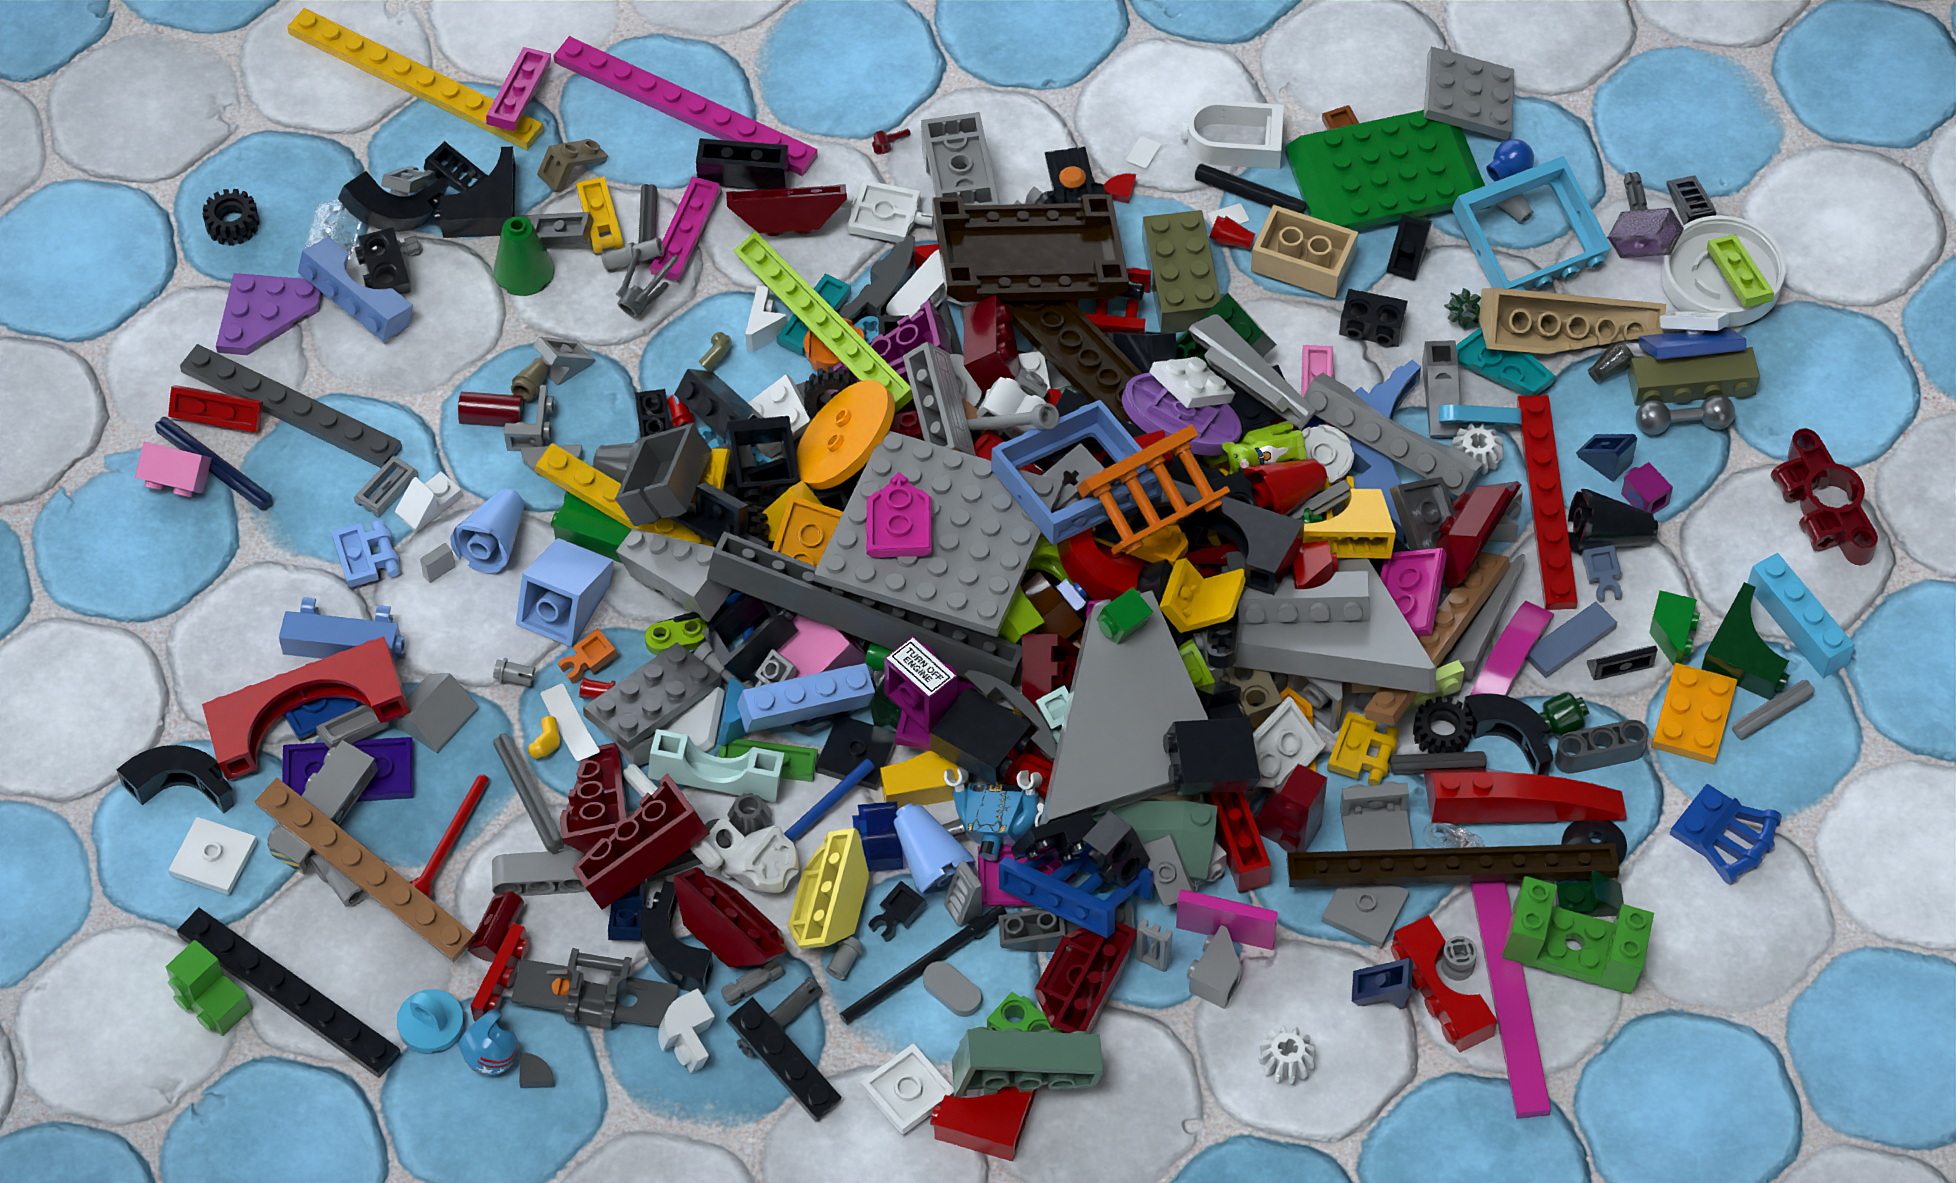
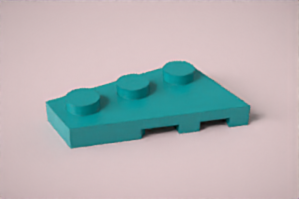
(1509, 368)

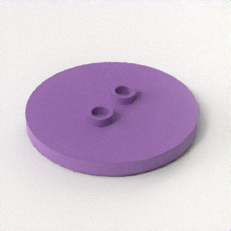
(1158, 409)

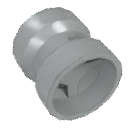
(1461, 965)

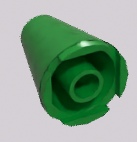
(522, 259)

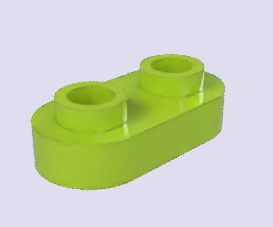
(674, 633)

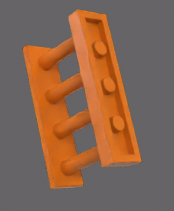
(1152, 458)

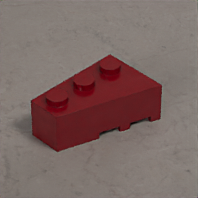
(1293, 810)

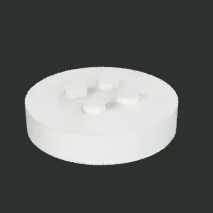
(1697, 283)

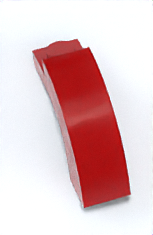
(1093, 570)

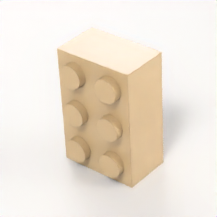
(1304, 251)

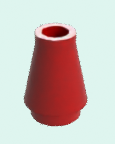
(1231, 233)

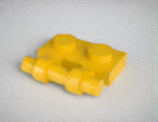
(1353, 744)

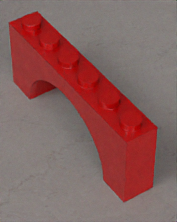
(244, 717)

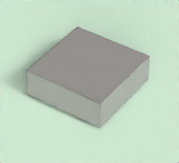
(437, 562)

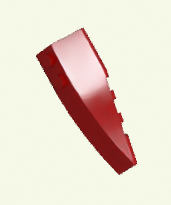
(1516, 797)

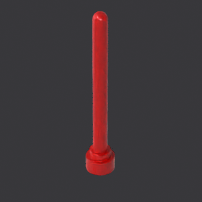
(424, 882)

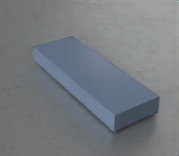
(1571, 639)

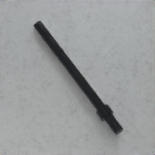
(974, 929)

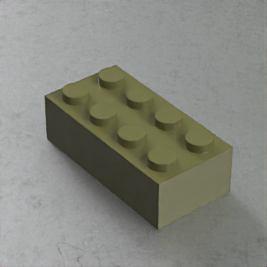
(1180, 268)

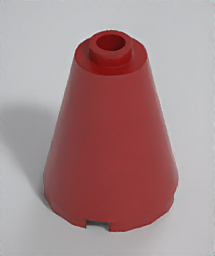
(1285, 484)

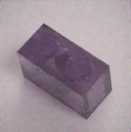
(1645, 233)

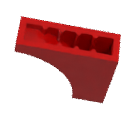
(984, 1122)

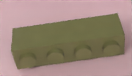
(1694, 377)

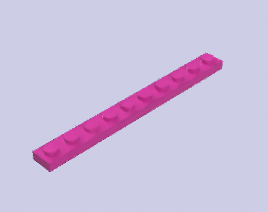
(677, 101)

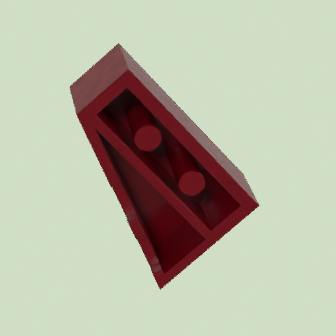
(990, 343)

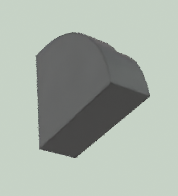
(534, 1072)

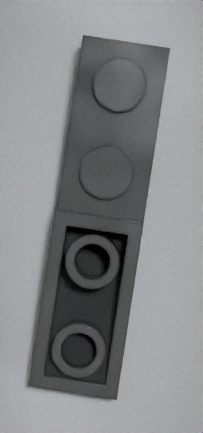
(886, 280)
(1043, 930)

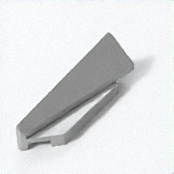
(1477, 635)

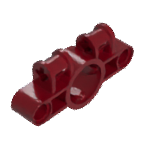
(1826, 524)

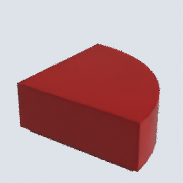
(1121, 187)

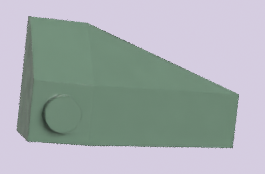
(1188, 821)

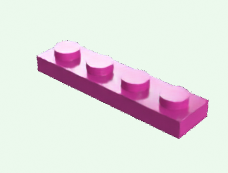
(518, 89)
(687, 226)

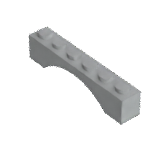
(1429, 458)

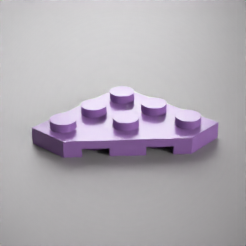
(263, 309)

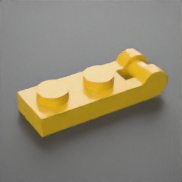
(596, 199)

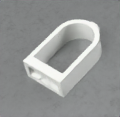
(1236, 154)

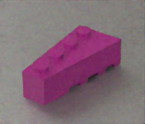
(911, 333)

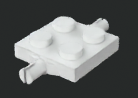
(885, 211)

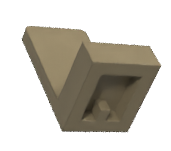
(563, 157)

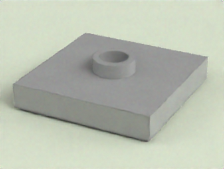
(1366, 911)

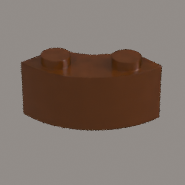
(1053, 608)

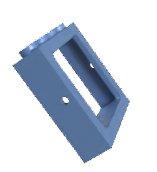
(1088, 421)

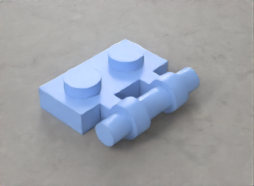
(355, 555)

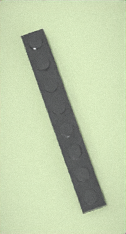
(291, 406)

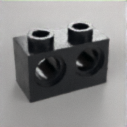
(388, 263)
(1373, 317)
(1115, 850)

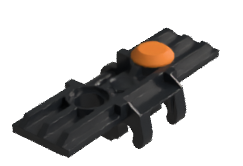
(1070, 176)

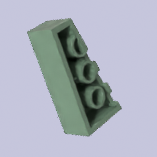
(1025, 1060)

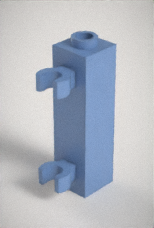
(323, 635)

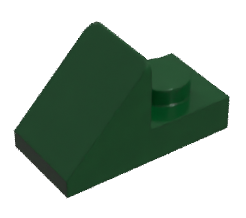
(1594, 898)

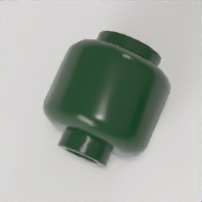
(1564, 714)

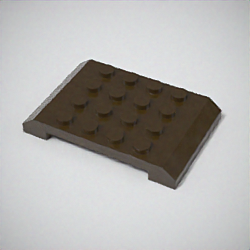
(1030, 250)

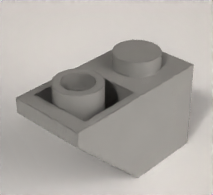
(1218, 970)

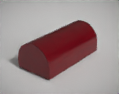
(489, 408)
(495, 925)

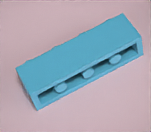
(1800, 615)

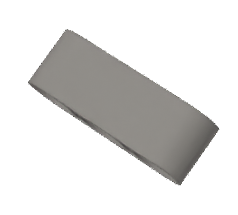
(537, 873)

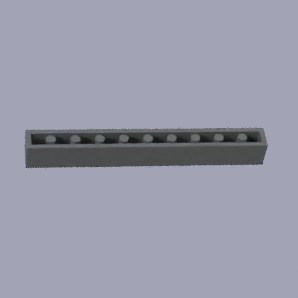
(792, 586)

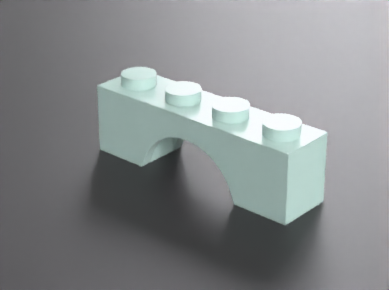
(754, 772)

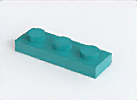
(833, 292)

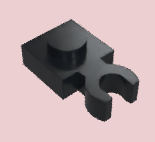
(900, 907)

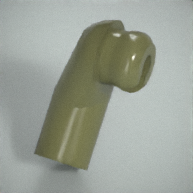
(721, 345)

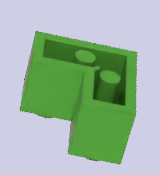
(204, 989)

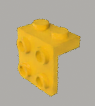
(1200, 602)

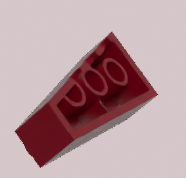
(1046, 666)
(641, 844)

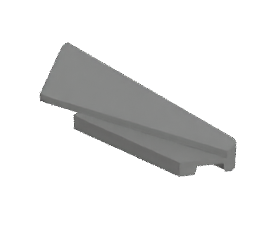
(1248, 370)

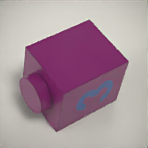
(1646, 488)

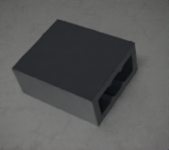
(981, 737)
(1212, 756)

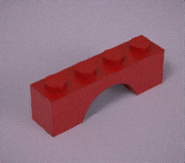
(1463, 1017)

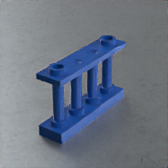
(1065, 900)

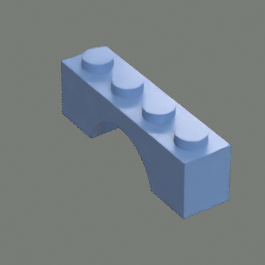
(378, 310)

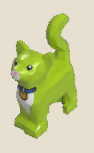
(1262, 446)

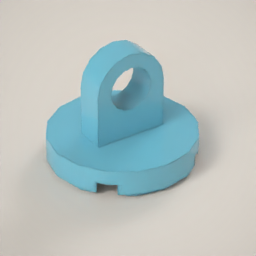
(430, 1021)

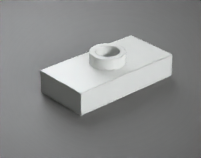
(1694, 321)

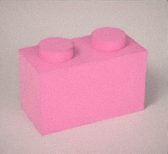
(174, 468)

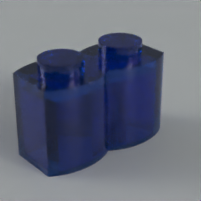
(879, 836)

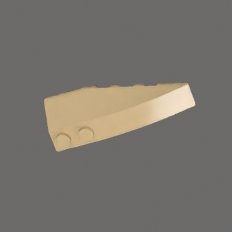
(1562, 321)

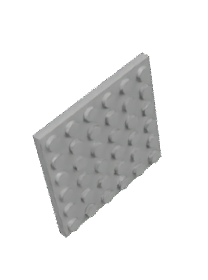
(977, 537)

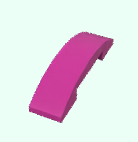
(1512, 649)

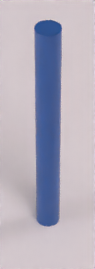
(829, 800)

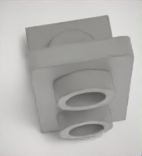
(531, 435)

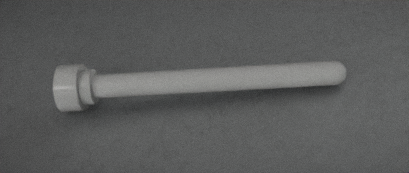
(1042, 417)

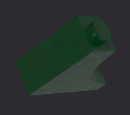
(1742, 654)

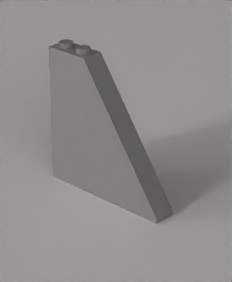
(1360, 652)
(1117, 719)

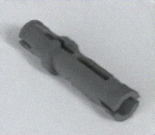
(789, 1008)

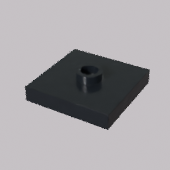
(850, 745)

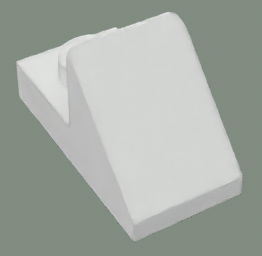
(763, 322)
(426, 501)

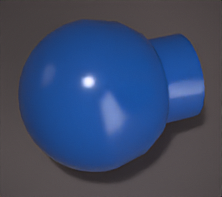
(1509, 159)

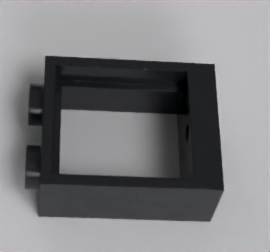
(758, 432)
(755, 648)

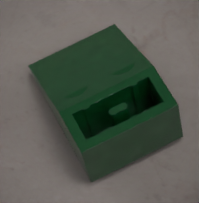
(1239, 319)

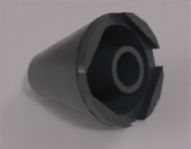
(1606, 522)

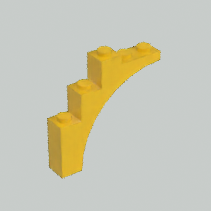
(920, 779)

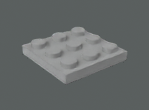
(1469, 93)

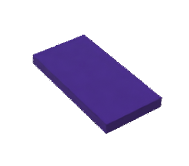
(392, 756)

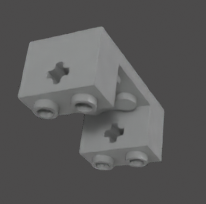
(955, 144)

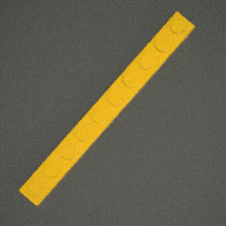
(407, 75)

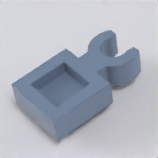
(1603, 567)

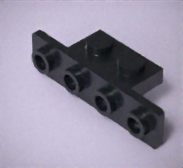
(717, 513)

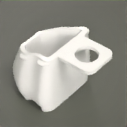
(758, 861)

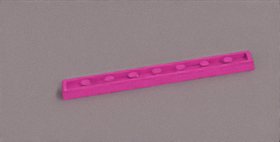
(1510, 1003)

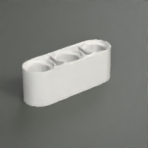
(922, 286)

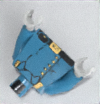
(997, 813)

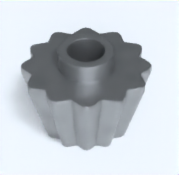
(749, 814)

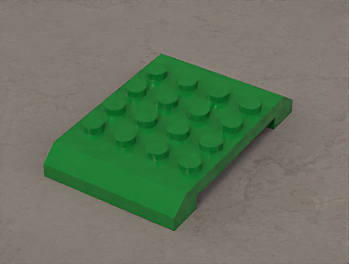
(1382, 169)

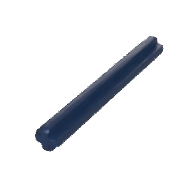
(218, 466)

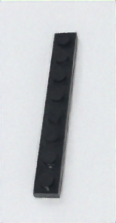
(291, 993)

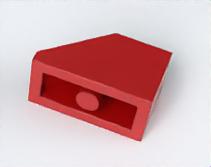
(1313, 565)

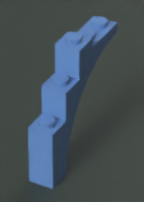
(1373, 467)

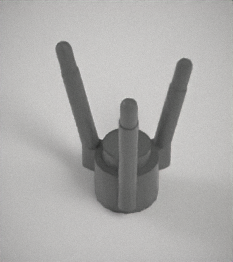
(635, 299)

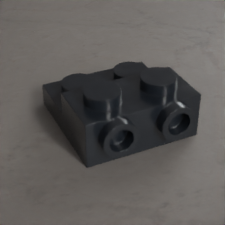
(1055, 839)

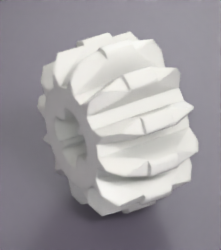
(1481, 445)
(1296, 1063)

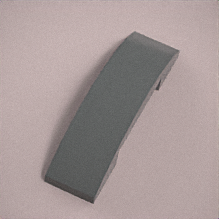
(995, 689)

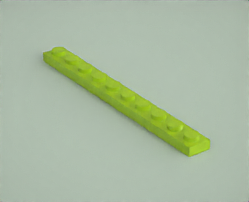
(820, 317)

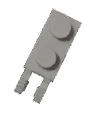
(407, 180)

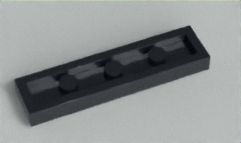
(783, 1059)

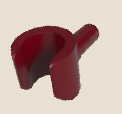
(882, 140)

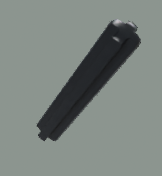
(1248, 189)

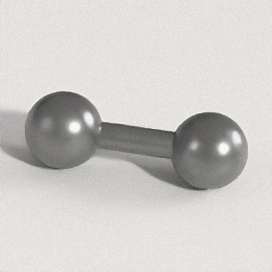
(1715, 412)

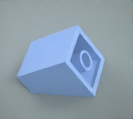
(562, 591)

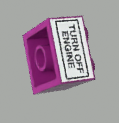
(920, 683)

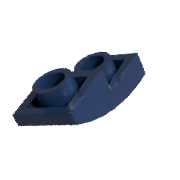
(626, 915)

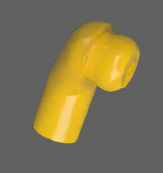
(546, 742)

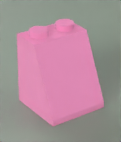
(820, 648)

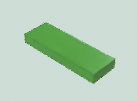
(797, 764)

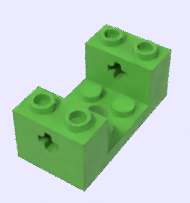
(1610, 951)

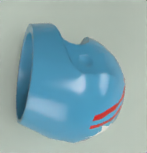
(488, 1047)

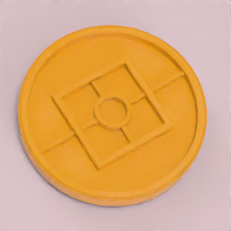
(845, 434)

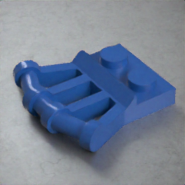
(1709, 818)

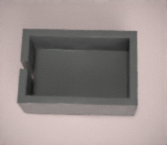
(663, 475)

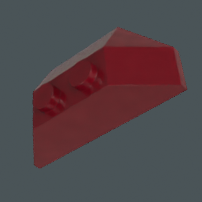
(787, 208)
(1472, 526)
(726, 920)
(1083, 977)

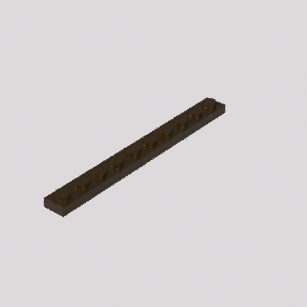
(1451, 865)

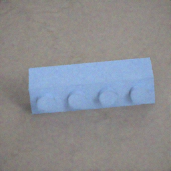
(805, 697)

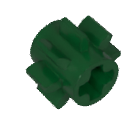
(1455, 307)

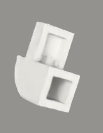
(680, 1027)

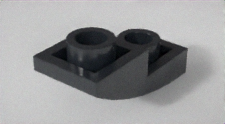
(652, 412)

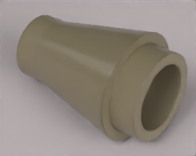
(528, 381)

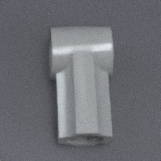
(342, 886)

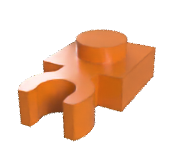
(592, 653)

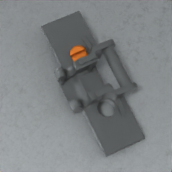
(592, 1003)

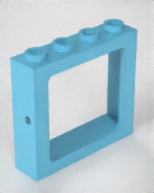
(1574, 204)

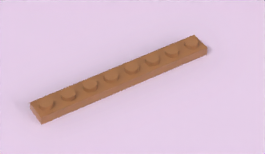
(1449, 623)
(365, 870)

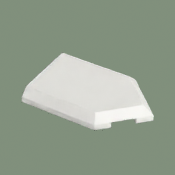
(700, 720)
(1284, 742)

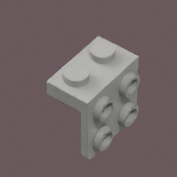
(1376, 817)

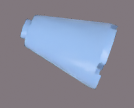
(489, 532)
(929, 849)

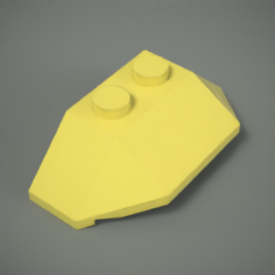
(830, 891)

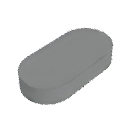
(952, 988)

